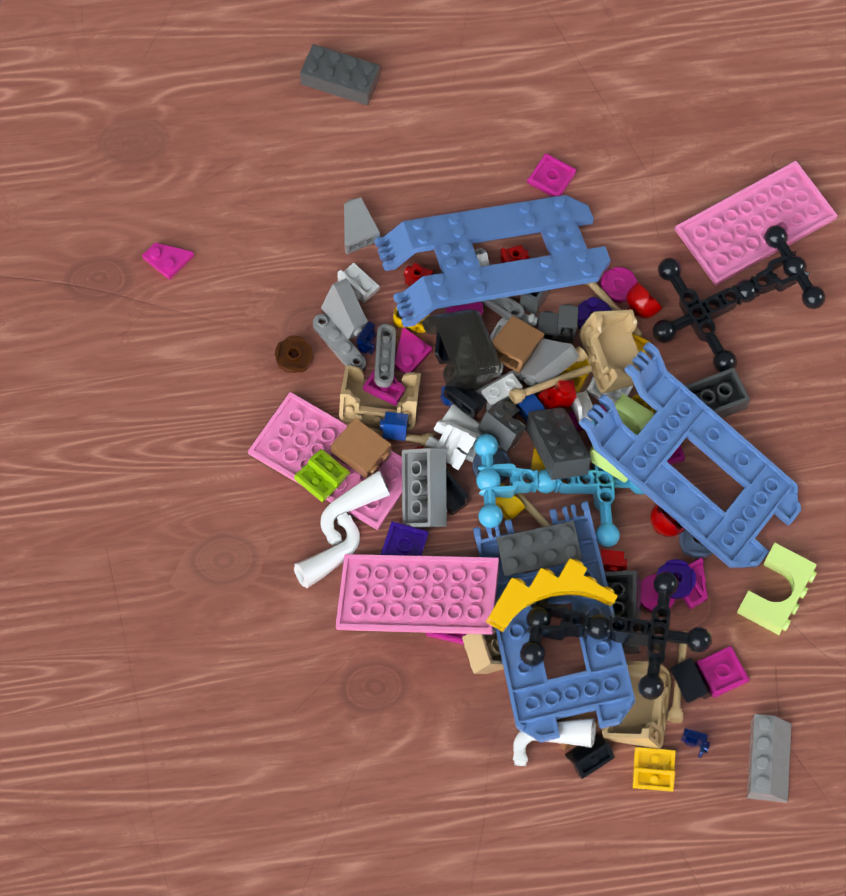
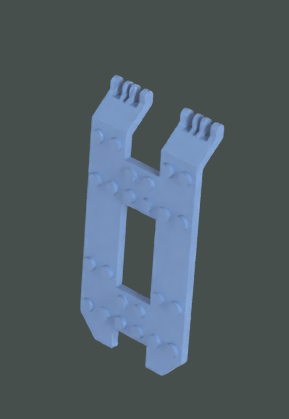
(461, 275)
(645, 457)
(606, 682)

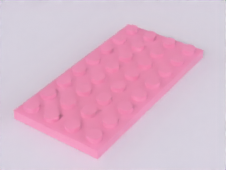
(732, 231)
(300, 432)
(417, 593)

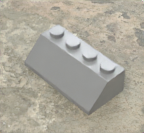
(424, 487)
(769, 758)

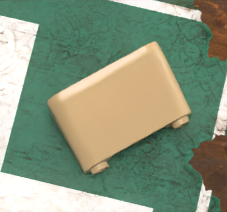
(610, 347)
(371, 409)
(647, 718)

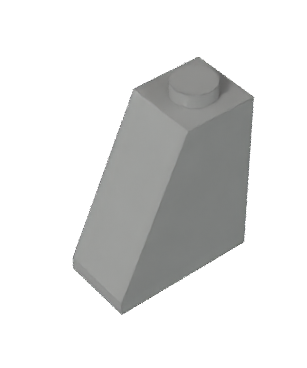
(358, 226)
(344, 309)
(548, 361)

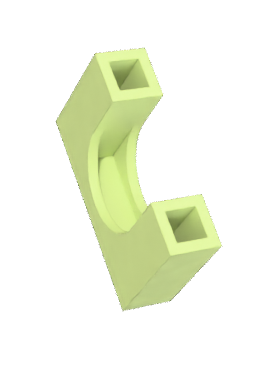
(635, 418)
(775, 614)

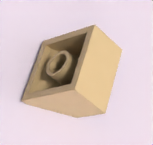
(483, 652)

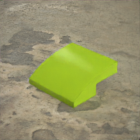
(321, 475)

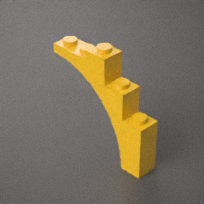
(545, 585)

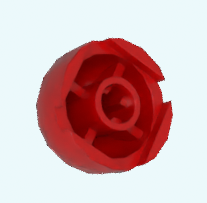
(642, 302)
(664, 523)

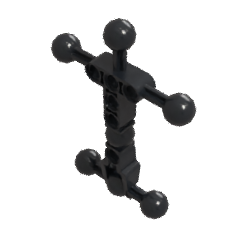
(744, 291)
(600, 627)

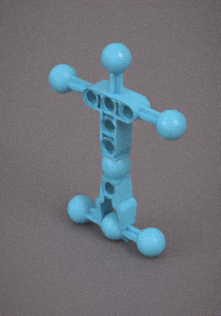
(489, 484)

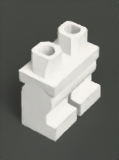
(455, 440)

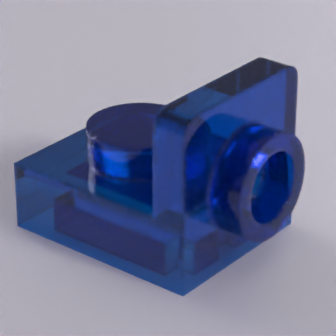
(365, 338)
(694, 739)

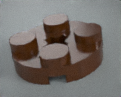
(296, 364)

